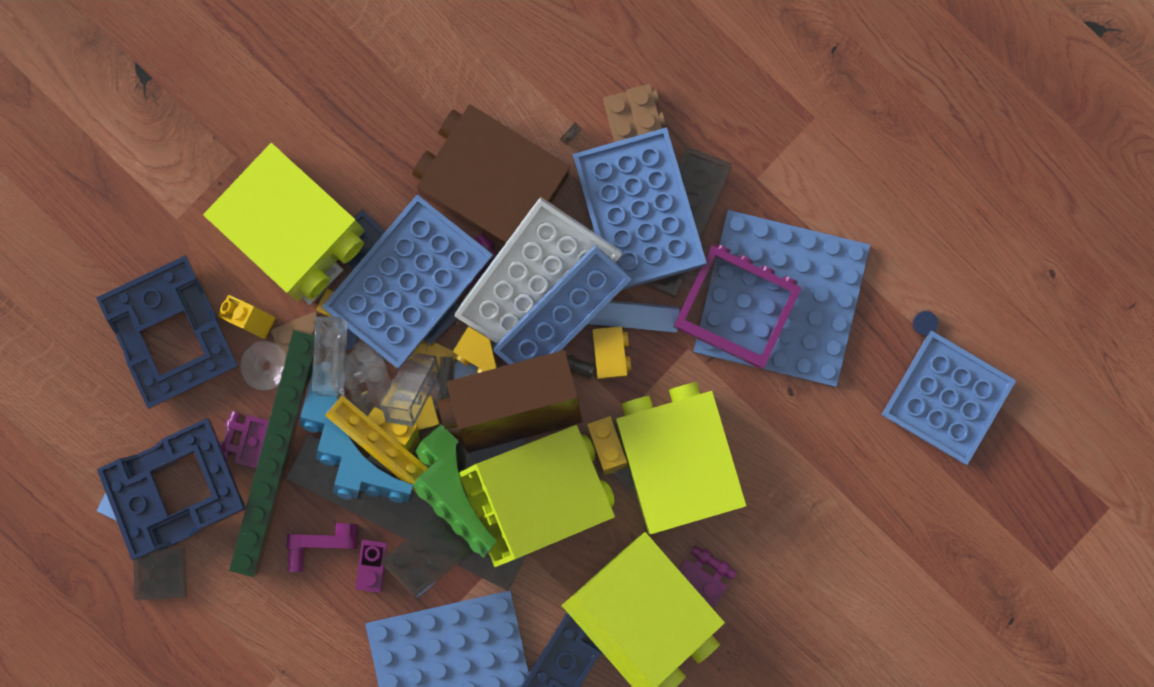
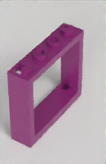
(721, 343)

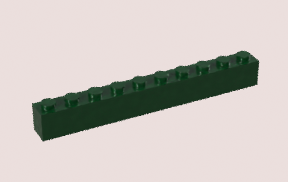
(274, 454)

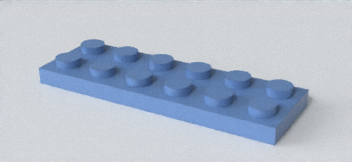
(565, 308)

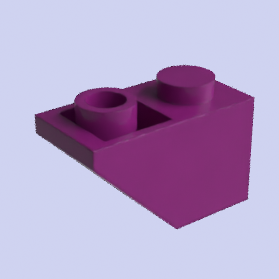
(370, 569)

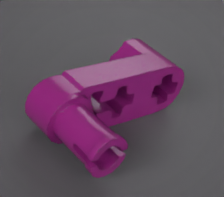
(344, 537)

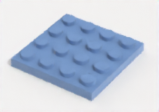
(948, 397)

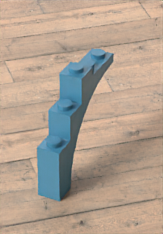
(336, 448)

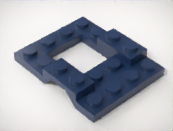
(154, 300)
(139, 502)
(565, 658)

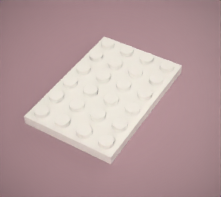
(527, 268)

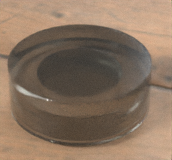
(570, 133)

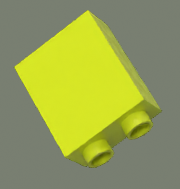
(286, 224)
(679, 458)
(538, 494)
(645, 616)

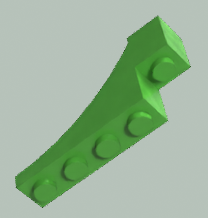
(444, 492)

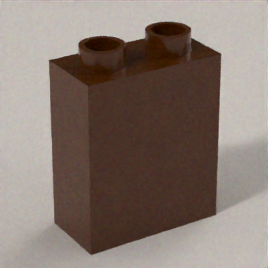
(488, 174)
(511, 402)

